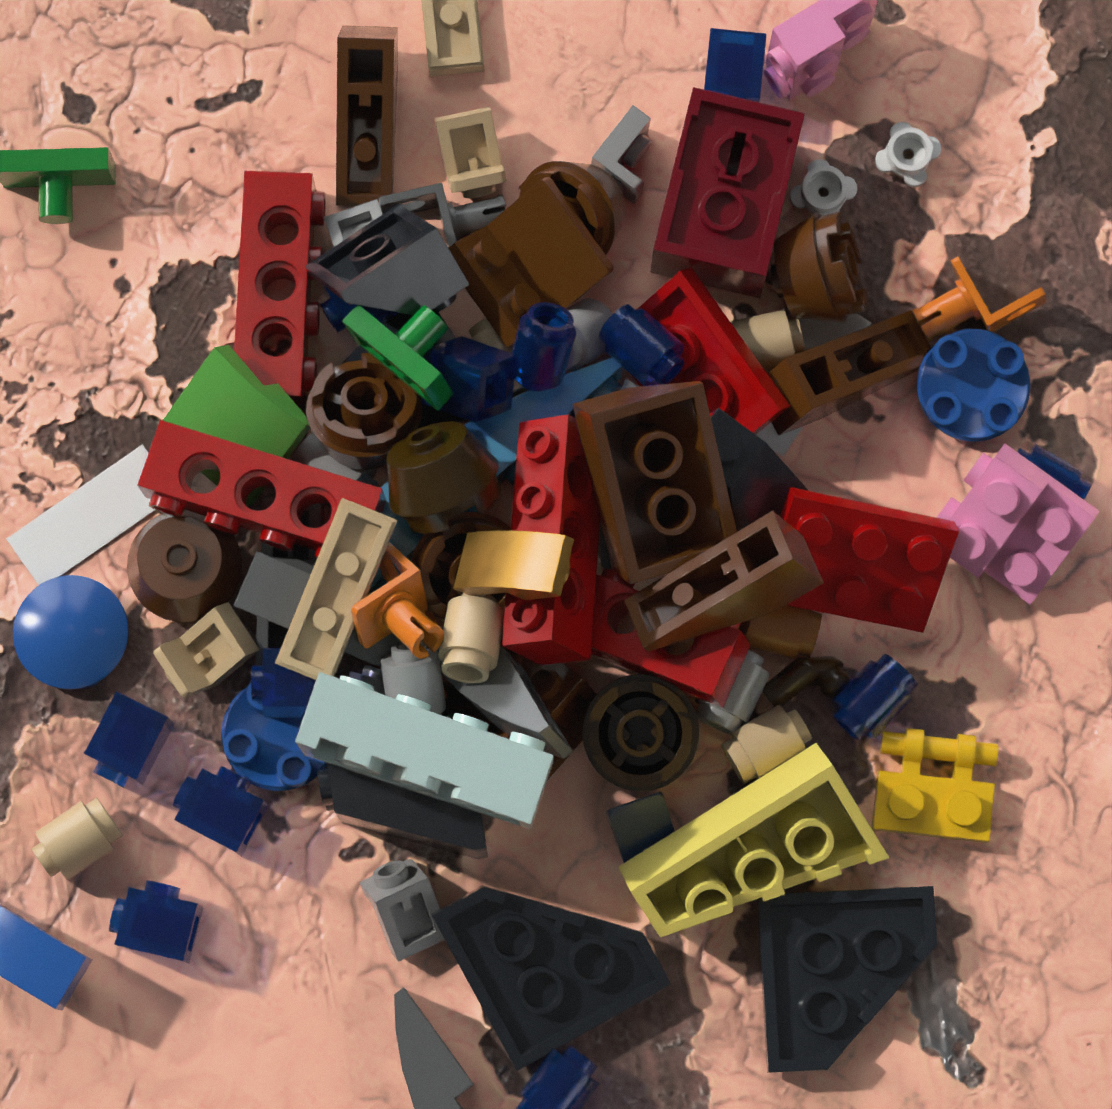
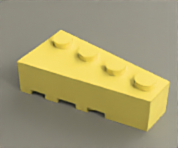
(753, 846)

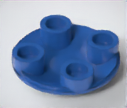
(973, 385)
(70, 632)
(265, 746)

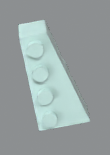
(424, 750)

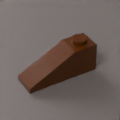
(366, 113)
(847, 369)
(726, 584)

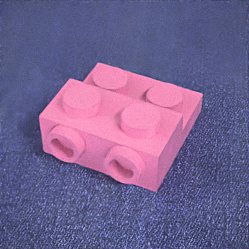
(809, 45)
(1016, 522)

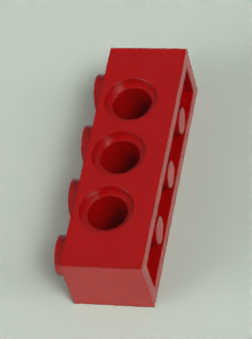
(267, 203)
(182, 453)
(556, 498)
(702, 671)

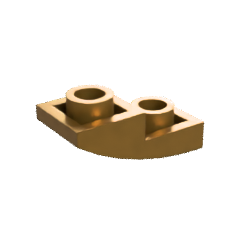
(514, 563)

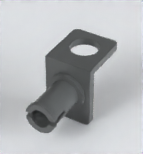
(455, 221)

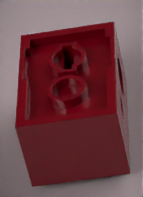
(727, 191)

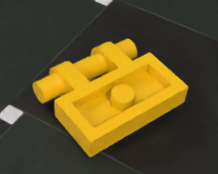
(932, 804)

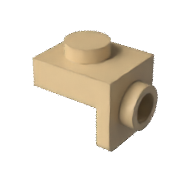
(470, 152)
(206, 652)

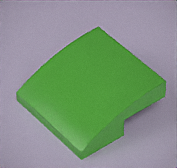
(235, 406)

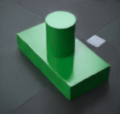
(55, 175)
(405, 350)

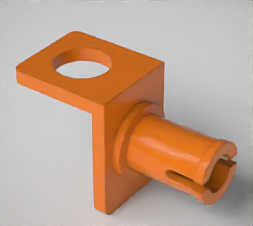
(966, 302)
(397, 608)

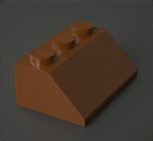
(655, 476)

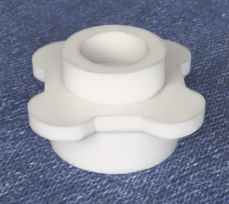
(904, 138)
(819, 176)

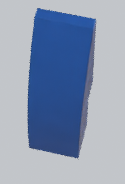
(38, 960)

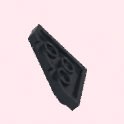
(834, 965)
(545, 968)

